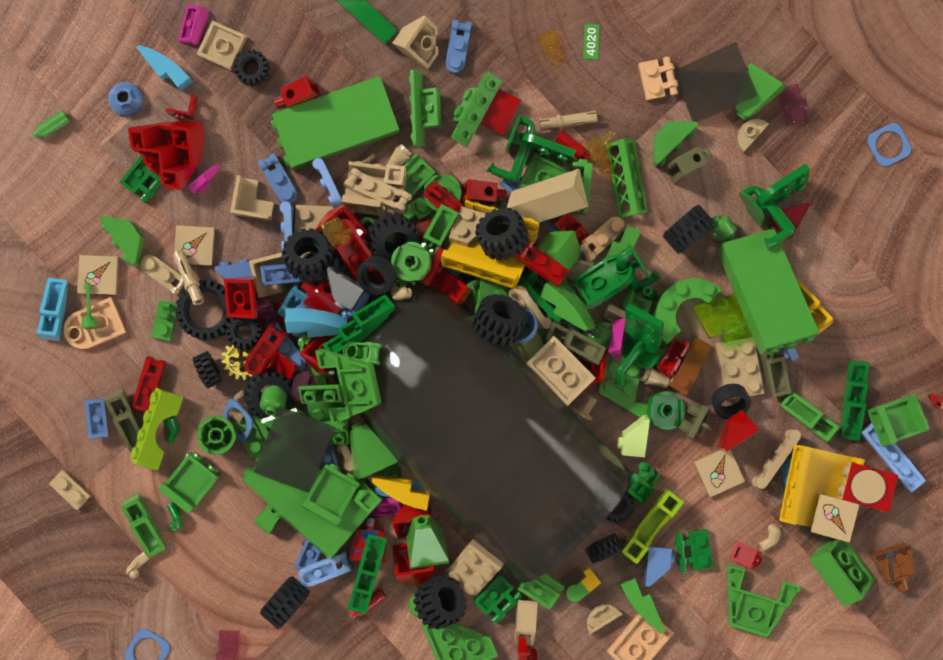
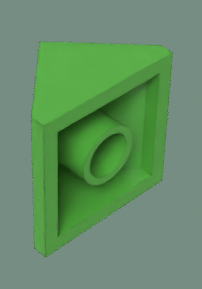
(562, 247)

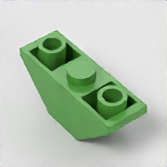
(671, 138)
(126, 237)

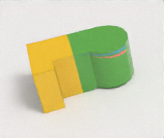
(583, 586)

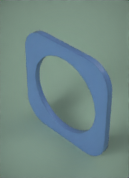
(893, 127)
(233, 403)
(144, 633)

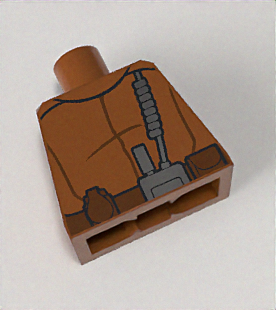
(895, 565)

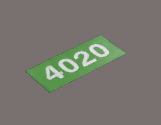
(591, 41)

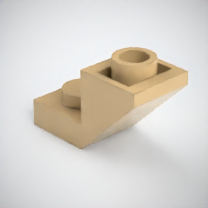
(526, 621)

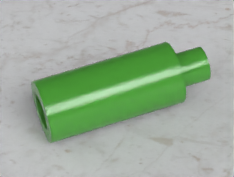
(51, 125)

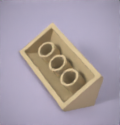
(550, 197)

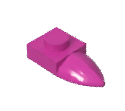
(201, 184)

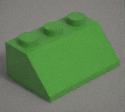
(842, 571)

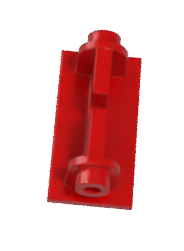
(438, 195)
(673, 357)

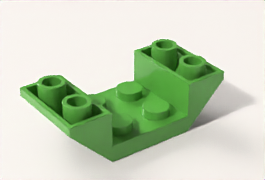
(318, 401)

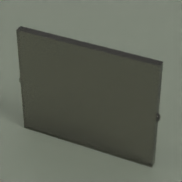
(715, 83)
(294, 449)

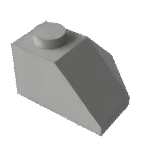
(343, 288)

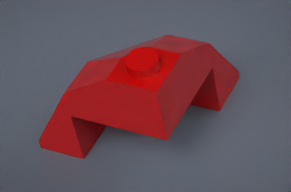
(169, 149)

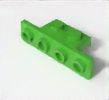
(425, 108)
(473, 108)

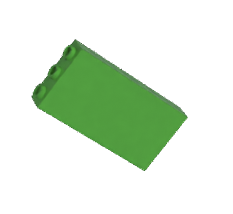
(335, 123)
(767, 293)
(287, 503)

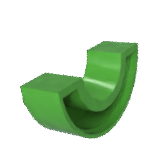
(673, 296)

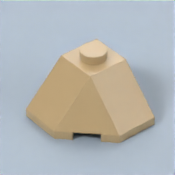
(418, 41)

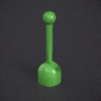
(89, 321)

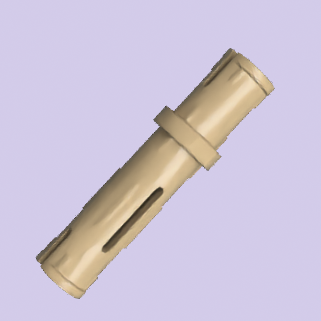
(567, 120)
(191, 284)

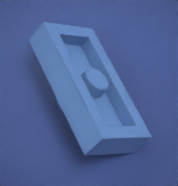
(96, 419)

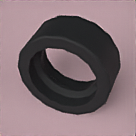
(384, 267)
(726, 392)

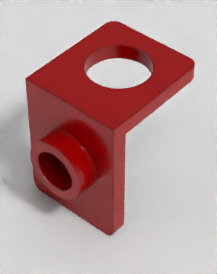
(181, 115)
(279, 363)

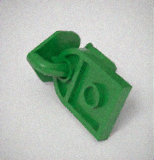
(527, 142)
(768, 201)
(613, 276)
(534, 289)
(642, 342)

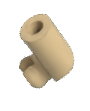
(400, 293)
(773, 538)
(135, 564)

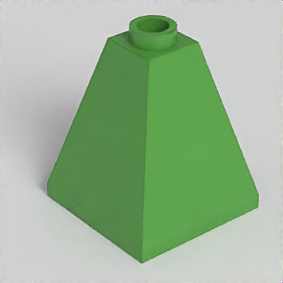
(766, 89)
(368, 451)
(426, 543)

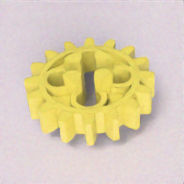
(236, 367)

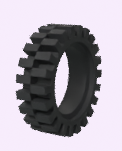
(185, 320)

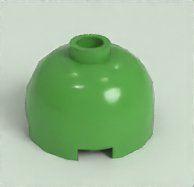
(215, 442)

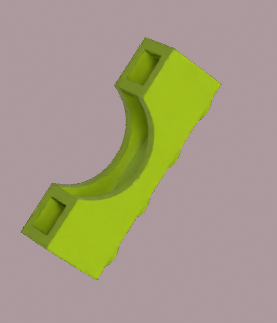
(162, 405)
(642, 536)

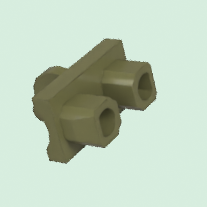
(691, 428)

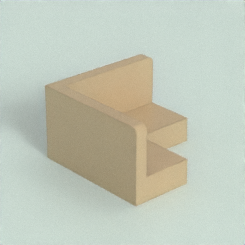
(245, 202)
(255, 264)

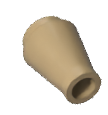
(400, 156)
(654, 377)

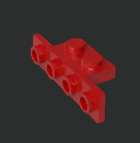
(356, 252)

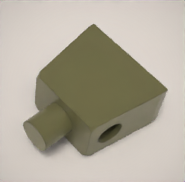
(687, 163)

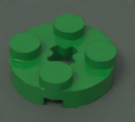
(655, 410)

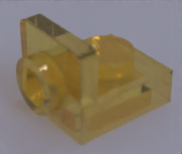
(336, 232)

